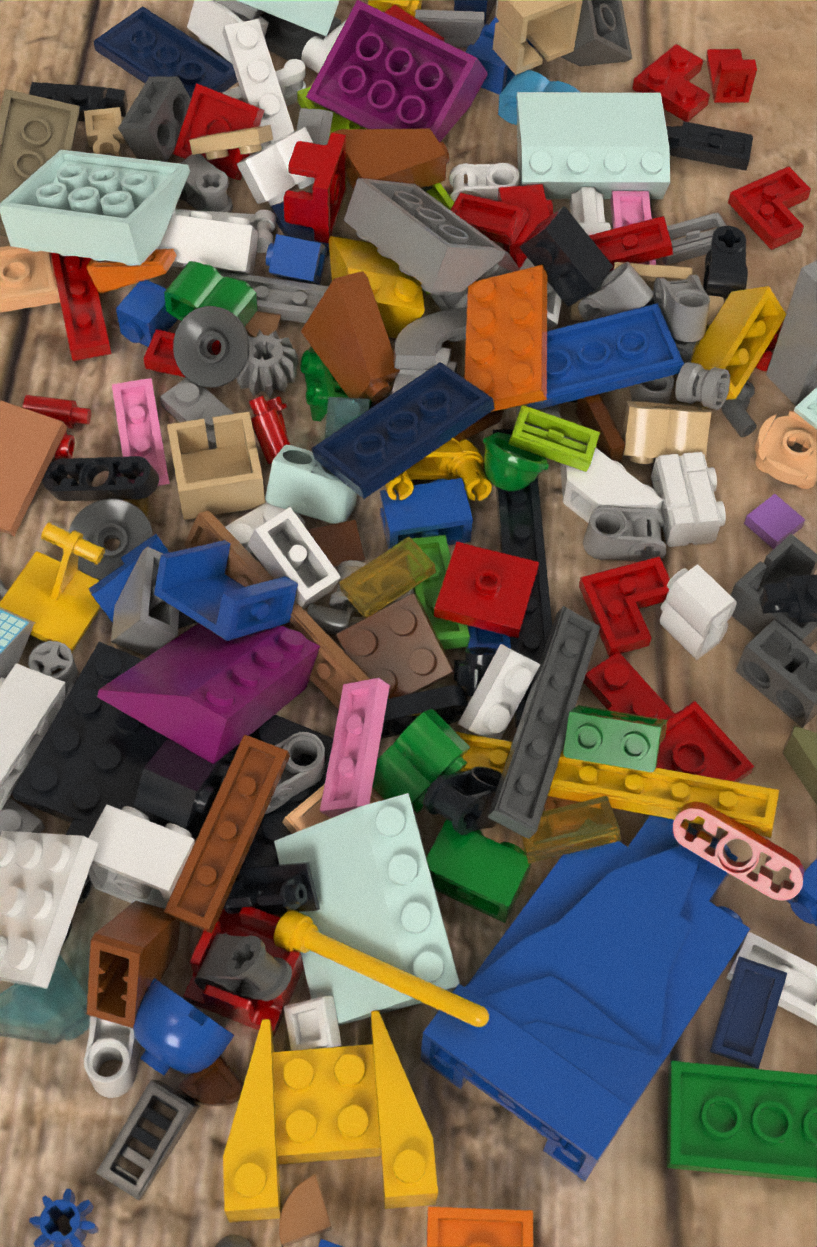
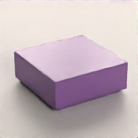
(774, 521)

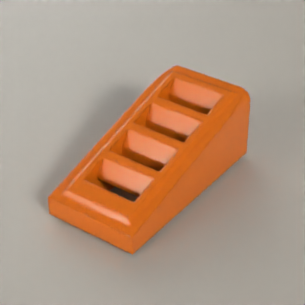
(114, 275)

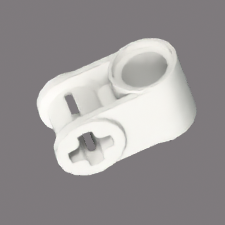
(483, 179)
(106, 1043)

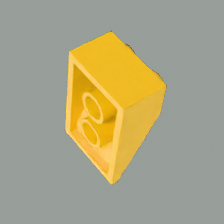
(396, 293)

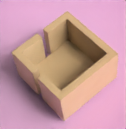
(547, 25)
(217, 478)

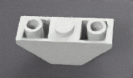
(604, 485)

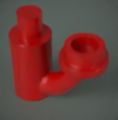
(62, 410)
(269, 425)

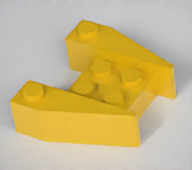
(326, 1109)

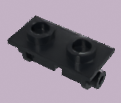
(274, 889)

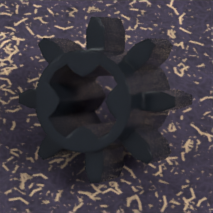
(472, 669)

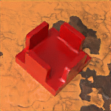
(328, 167)
(245, 1011)

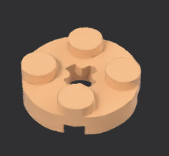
(778, 459)

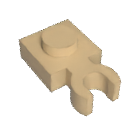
(103, 130)

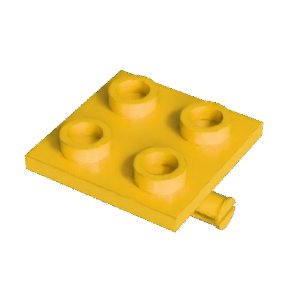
(55, 591)

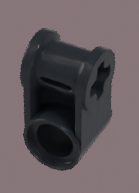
(726, 262)
(464, 798)

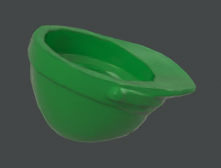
(510, 466)

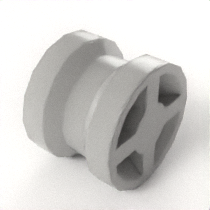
(51, 656)

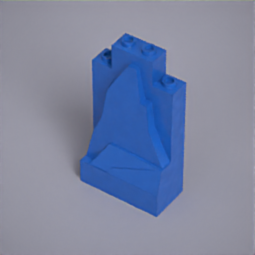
(592, 989)

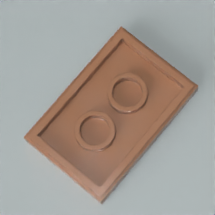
(26, 452)

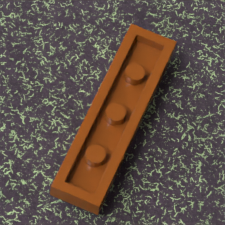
(227, 834)

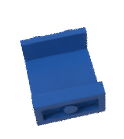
(198, 587)

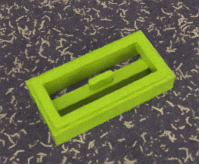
(552, 443)

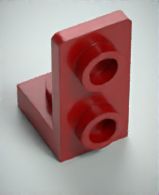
(730, 75)

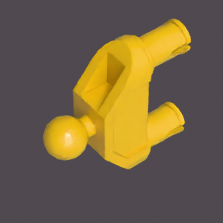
(447, 462)

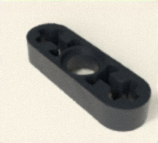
(114, 487)
(401, 711)

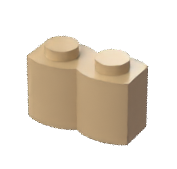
(664, 430)

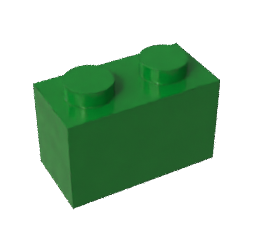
(478, 871)

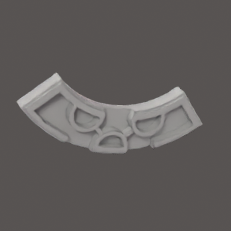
(422, 339)

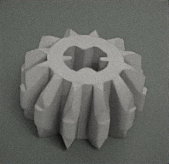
(269, 364)

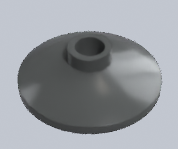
(194, 346)
(107, 521)

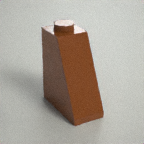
(395, 156)
(352, 338)
(127, 959)

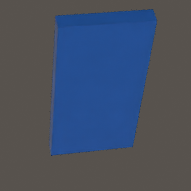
(608, 355)

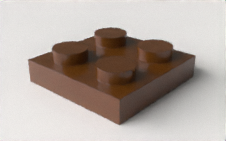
(398, 648)

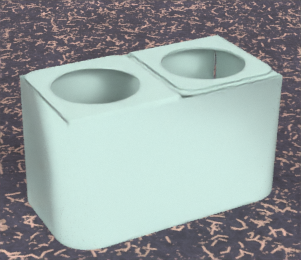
(308, 487)

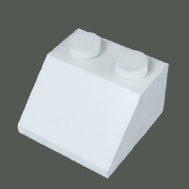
(138, 856)

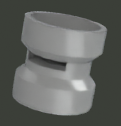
(702, 385)

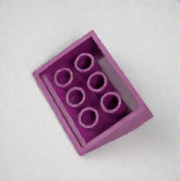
(395, 75)
(214, 689)

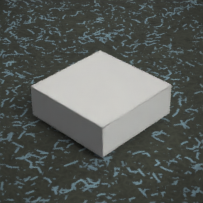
(312, 1024)

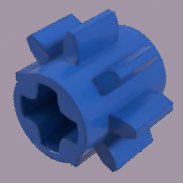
(76, 1215)

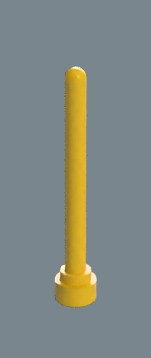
(299, 933)

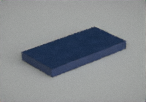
(154, 48)
(402, 429)

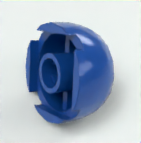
(177, 1032)

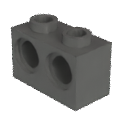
(156, 118)
(782, 671)

